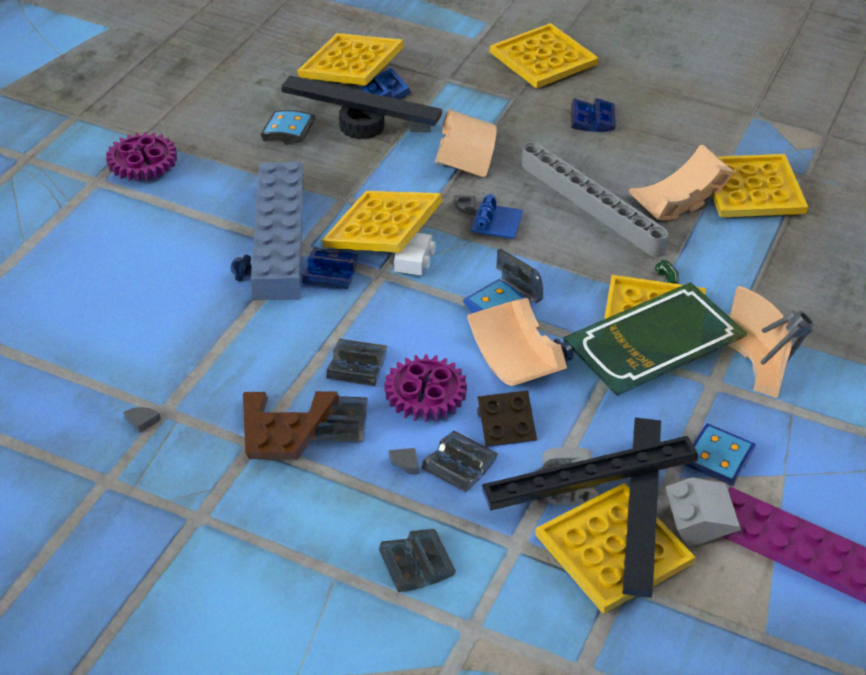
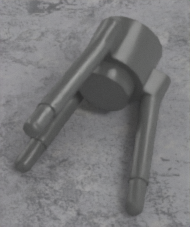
(798, 325)

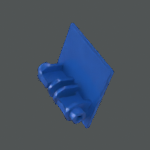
(496, 219)

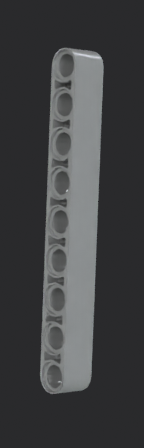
(595, 199)

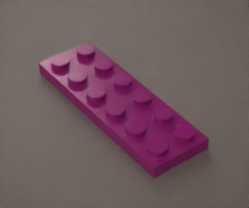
(799, 545)

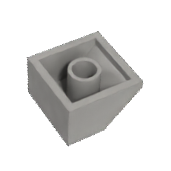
(702, 510)

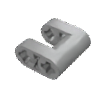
(557, 457)

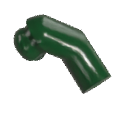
(667, 268)

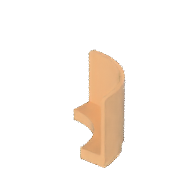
(467, 143)
(686, 187)
(752, 315)
(512, 343)

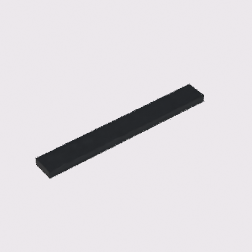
(362, 100)
(589, 473)
(641, 518)

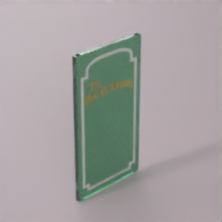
(654, 338)

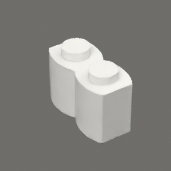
(415, 255)

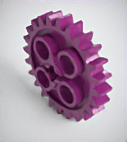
(129, 162)
(409, 381)

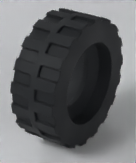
(360, 129)

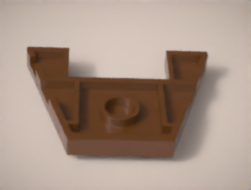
(282, 433)

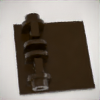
(506, 418)

